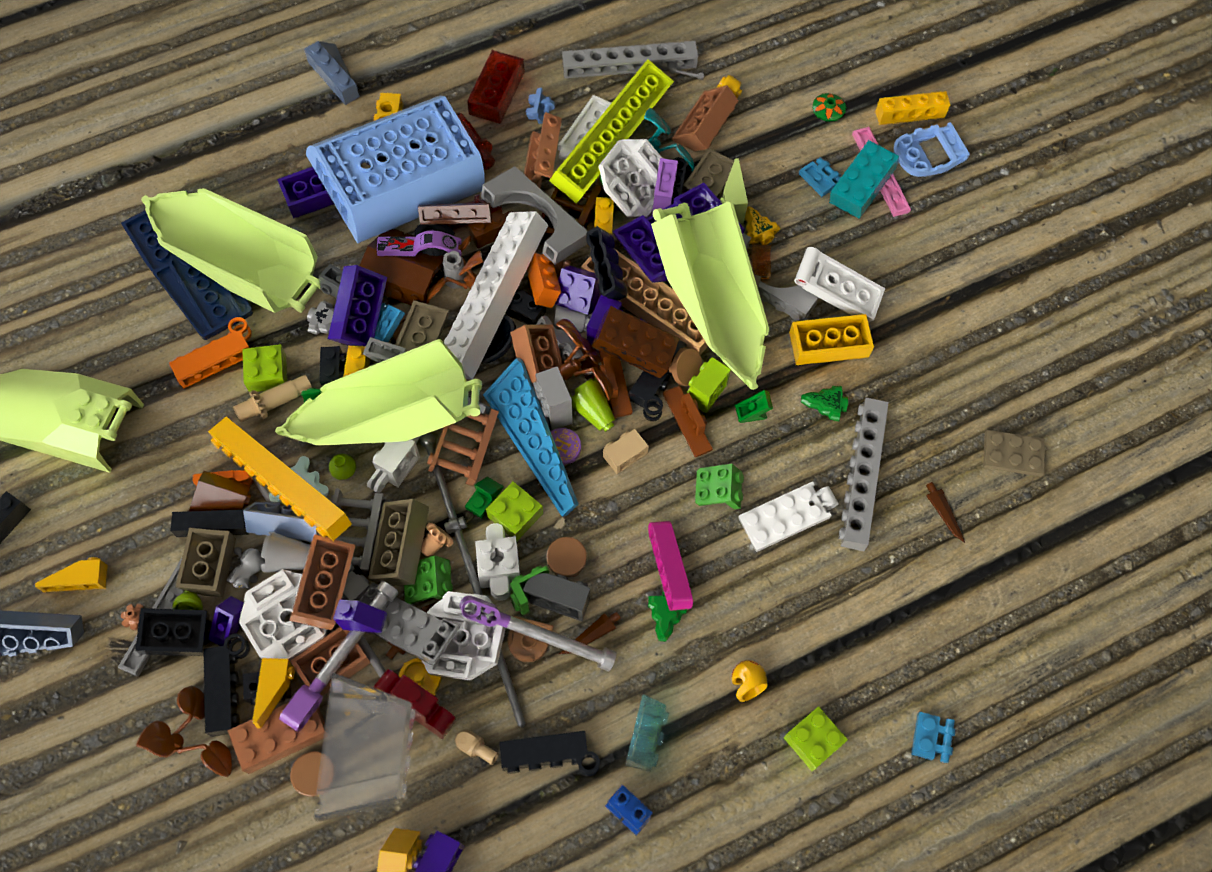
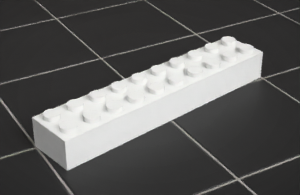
(494, 289)

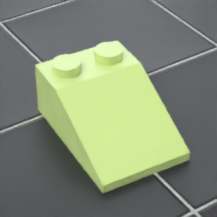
(735, 191)

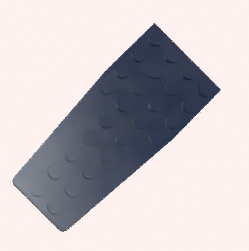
(199, 298)

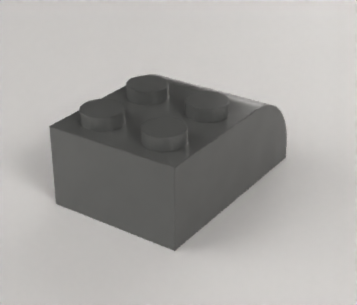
(558, 594)

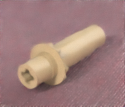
(270, 399)

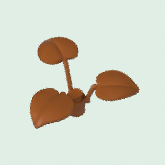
(469, 278)
(572, 367)
(160, 741)

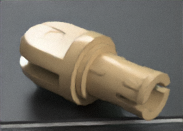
(474, 746)

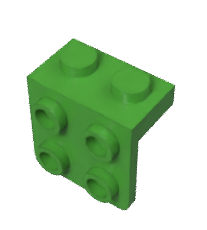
(719, 485)
(431, 580)
(517, 585)

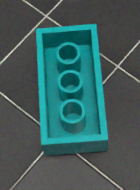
(864, 179)

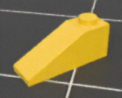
(81, 575)
(272, 685)

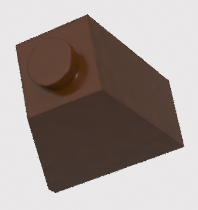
(219, 493)

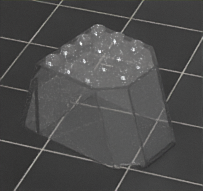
(363, 750)

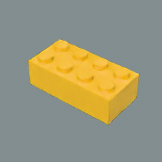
(831, 339)

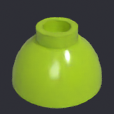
(342, 466)
(188, 601)

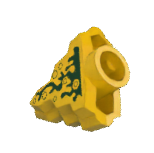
(760, 227)

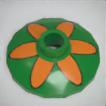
(829, 107)

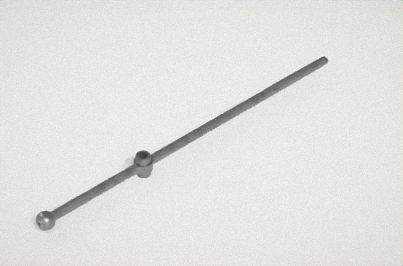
(455, 526)

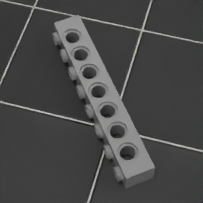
(628, 59)
(877, 412)

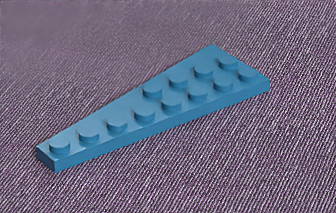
(527, 427)

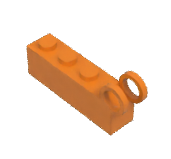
(212, 357)

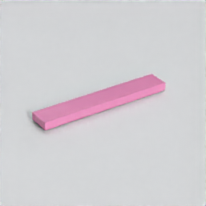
(891, 190)

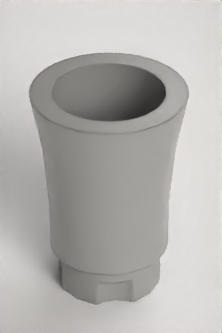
(452, 266)
(579, 319)

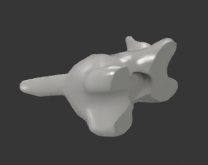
(250, 564)

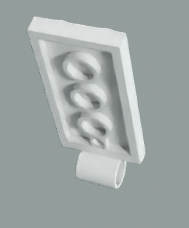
(583, 123)
(787, 515)

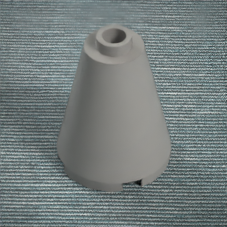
(283, 553)

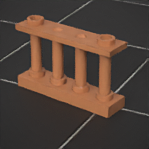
(543, 150)
(476, 455)

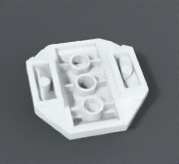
(631, 176)
(264, 618)
(477, 652)

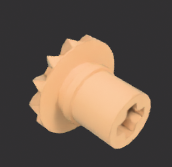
(435, 540)

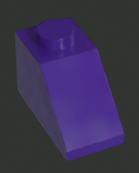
(359, 616)
(226, 620)

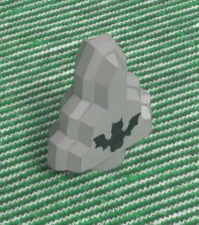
(320, 318)

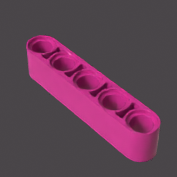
(670, 566)

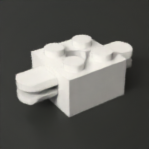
(393, 463)
(497, 561)

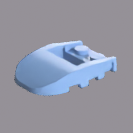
(913, 157)

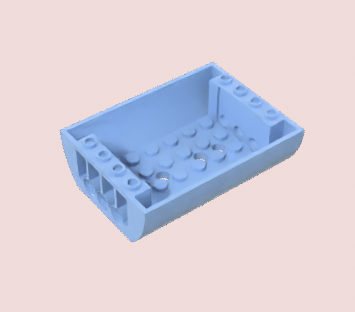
(392, 190)

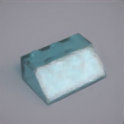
(647, 734)

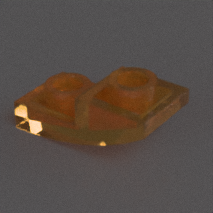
(761, 261)

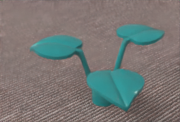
(662, 125)

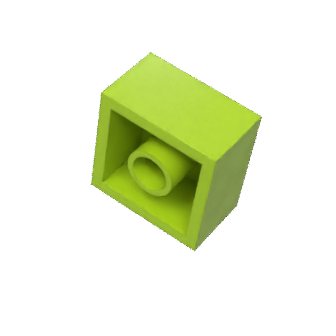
(264, 367)
(709, 383)
(515, 511)
(815, 738)

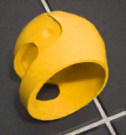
(752, 678)

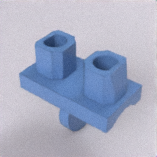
(541, 105)

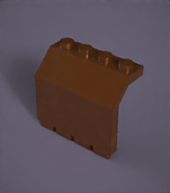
(406, 275)

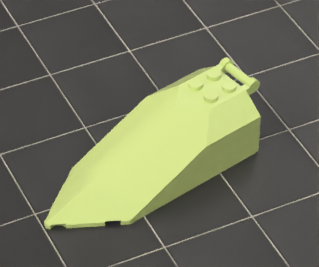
(236, 247)
(715, 283)
(388, 401)
(62, 413)

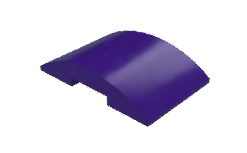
(639, 238)

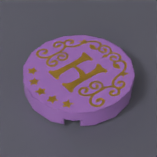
(567, 444)

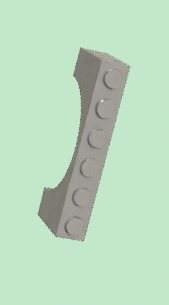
(516, 188)
(792, 300)

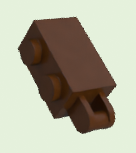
(486, 233)

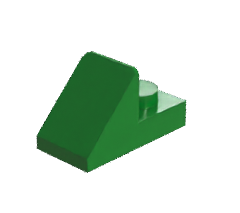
(754, 407)
(485, 494)

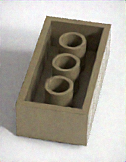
(399, 542)

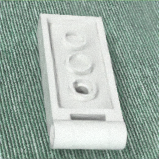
(838, 284)

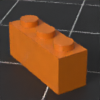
(543, 281)

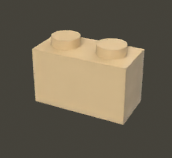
(625, 451)

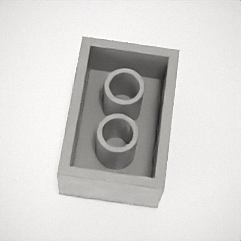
(553, 398)

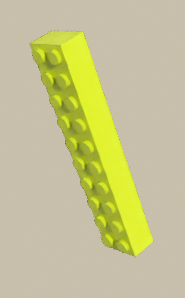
(616, 123)

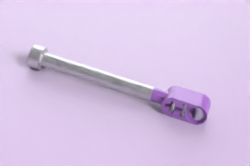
(604, 658)
(308, 698)

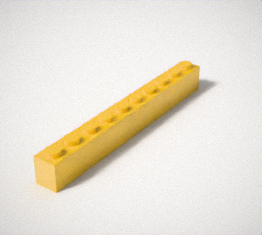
(280, 479)

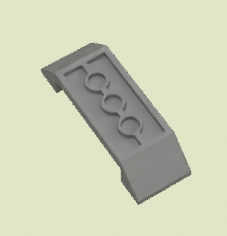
(413, 628)

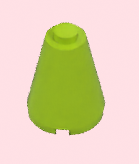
(593, 405)

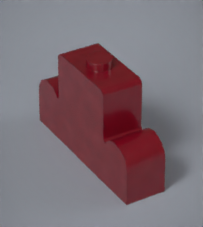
(426, 705)

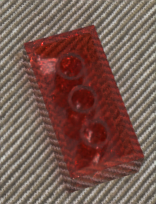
(496, 86)

